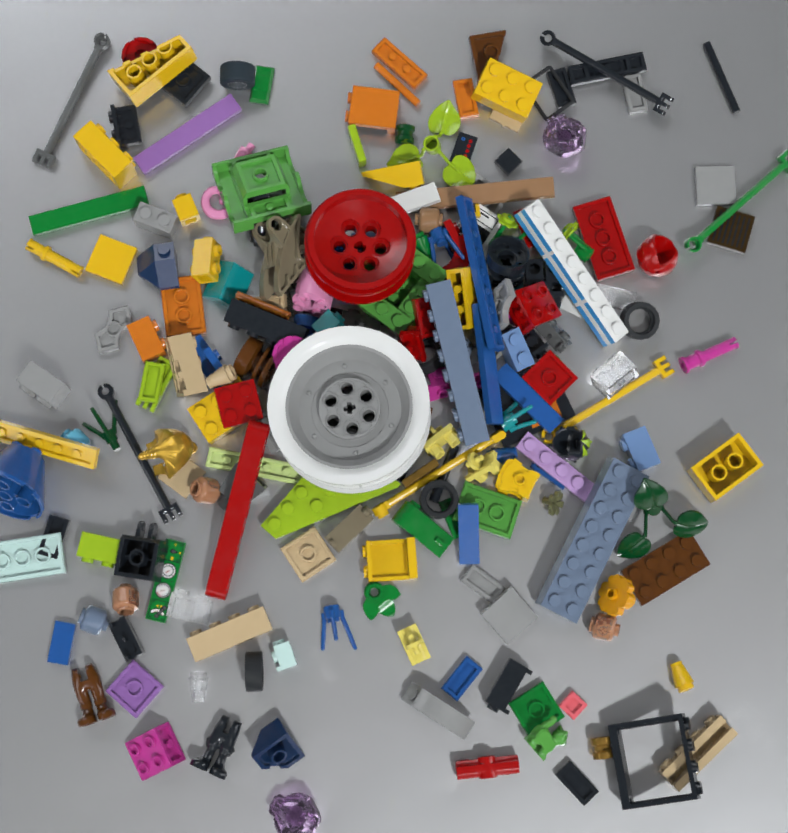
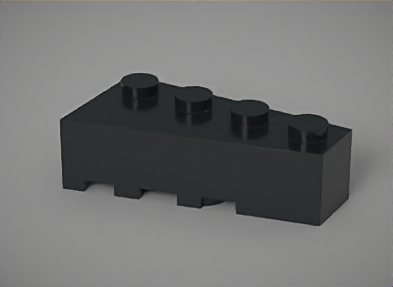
(261, 323)

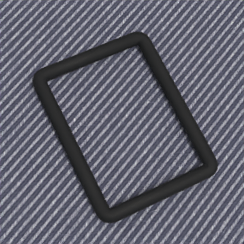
(563, 87)

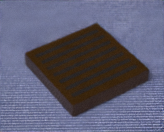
(733, 233)

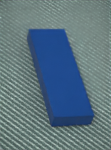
(468, 533)

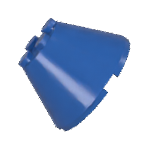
(22, 481)

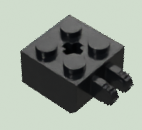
(151, 550)

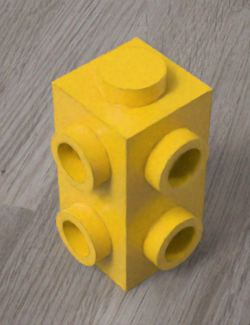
(206, 260)

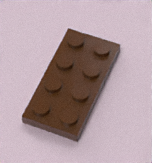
(665, 568)

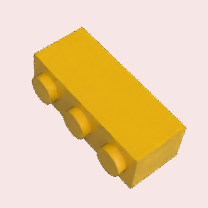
(464, 294)

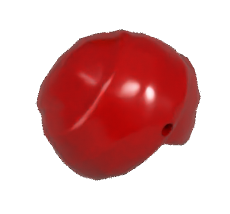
(657, 256)

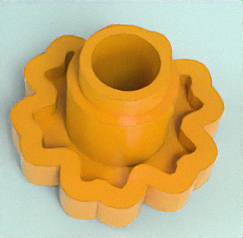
(616, 595)

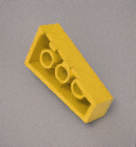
(153, 70)

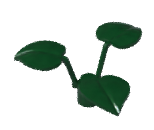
(651, 499)

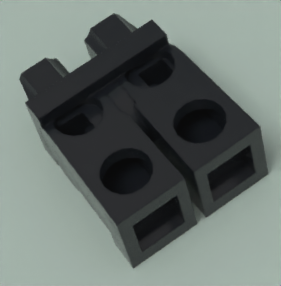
(534, 274)

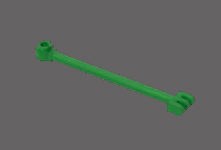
(699, 239)

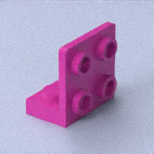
(155, 751)

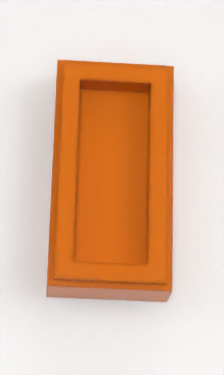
(466, 106)

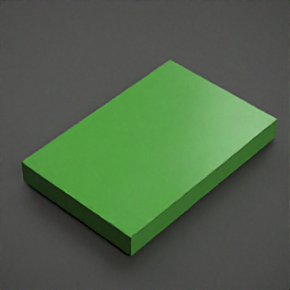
(496, 510)

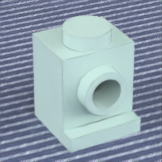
(283, 655)

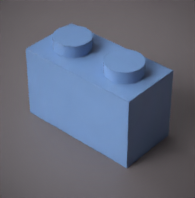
(516, 350)
(639, 449)

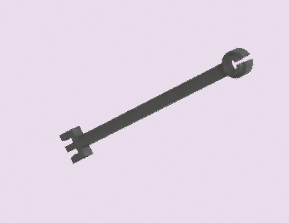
(46, 154)

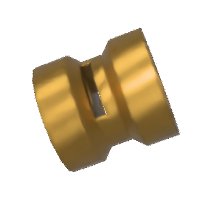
(602, 748)

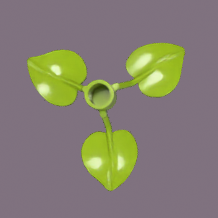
(443, 121)

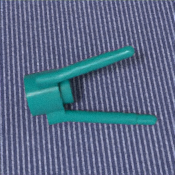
(510, 418)

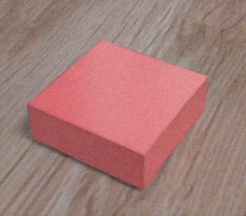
(572, 705)

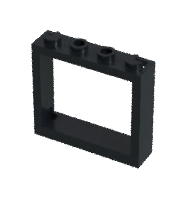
(622, 769)

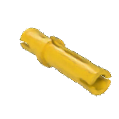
(47, 254)

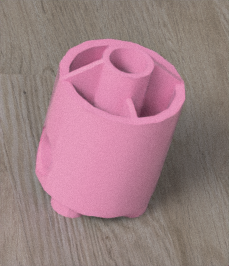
(309, 296)

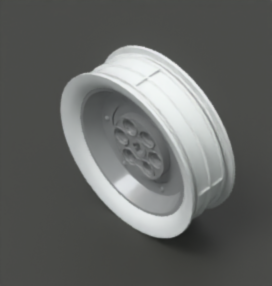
(319, 372)

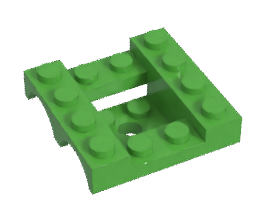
(238, 181)
(397, 310)

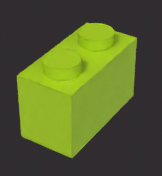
(98, 548)

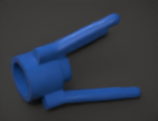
(440, 237)
(331, 615)

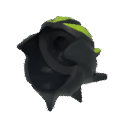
(570, 443)

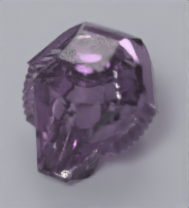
(564, 136)
(295, 813)

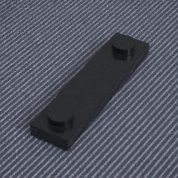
(623, 65)

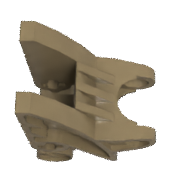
(281, 254)

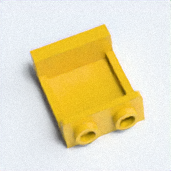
(390, 560)

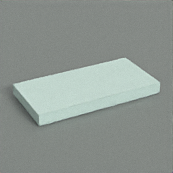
(21, 561)

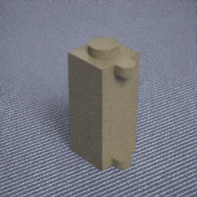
(350, 528)

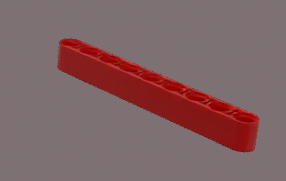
(237, 509)

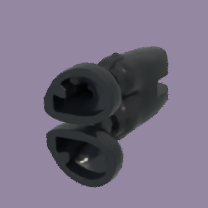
(220, 741)

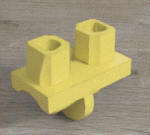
(438, 438)
(480, 465)
(413, 644)

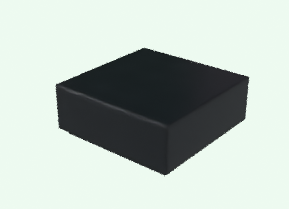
(508, 161)

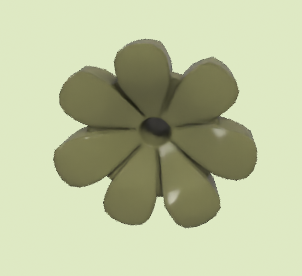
(554, 502)

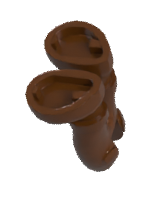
(81, 691)

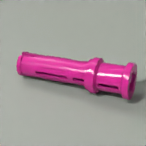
(700, 357)

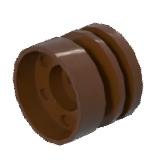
(254, 361)

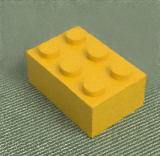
(506, 90)
(105, 154)
(208, 417)
(724, 467)

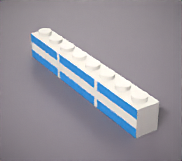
(571, 273)

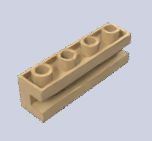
(230, 633)
(707, 743)

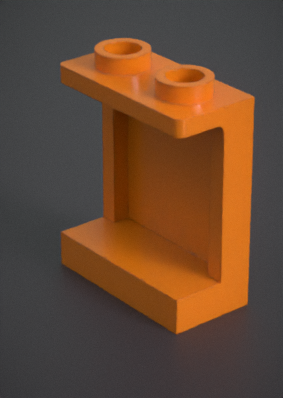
(373, 108)

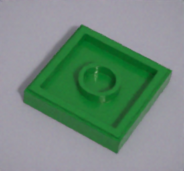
(535, 707)

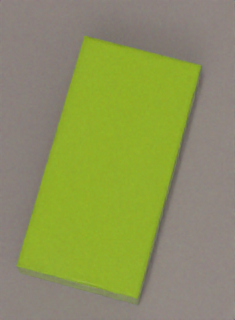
(357, 146)
(152, 382)

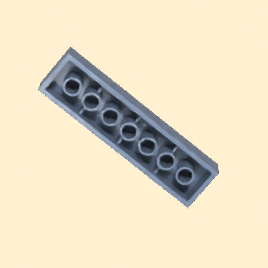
(457, 363)
(591, 540)

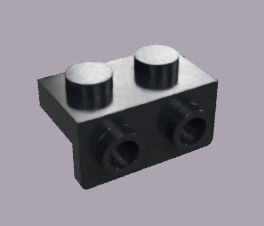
(126, 125)

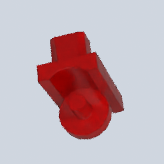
(413, 342)

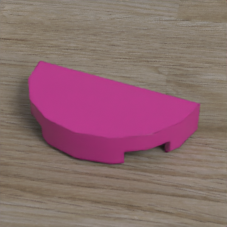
(283, 347)

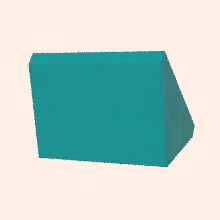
(230, 281)

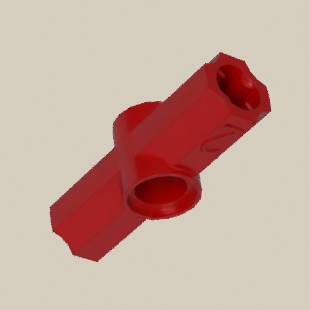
(487, 767)

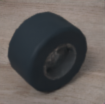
(237, 75)

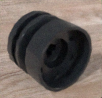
(507, 259)

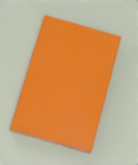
(184, 308)

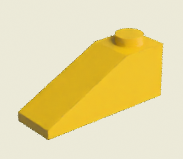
(400, 175)

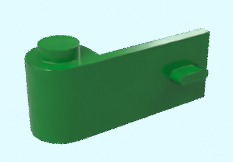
(422, 528)

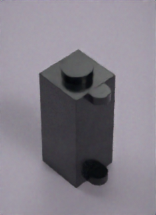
(506, 686)

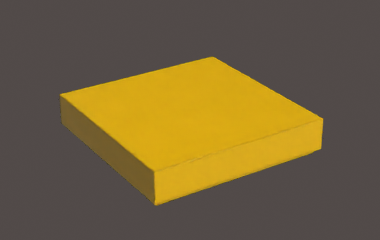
(111, 259)

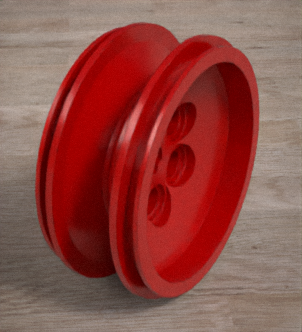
(361, 212)

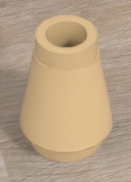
(224, 375)

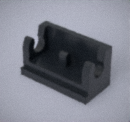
(126, 638)

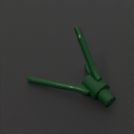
(108, 435)

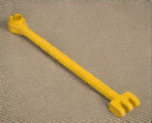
(658, 370)
(381, 509)

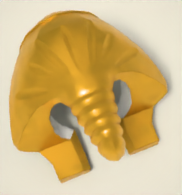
(171, 446)

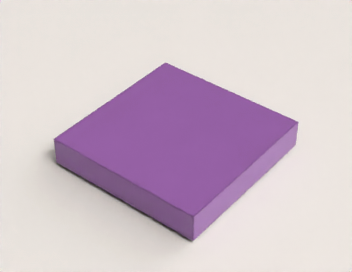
(134, 688)

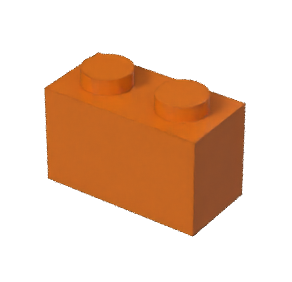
(146, 339)

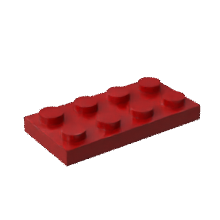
(603, 233)

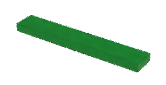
(87, 211)

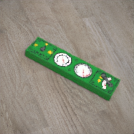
(162, 591)

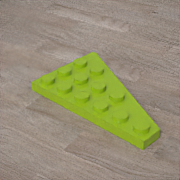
(310, 504)

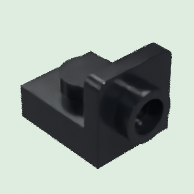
(535, 344)

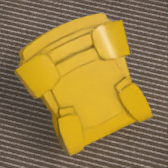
(516, 480)

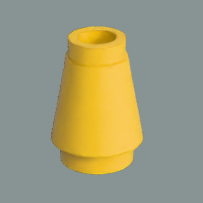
(681, 677)

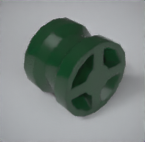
(404, 134)

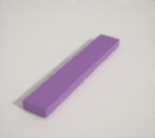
(187, 134)

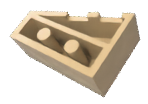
(185, 364)

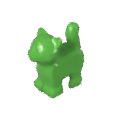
(542, 740)

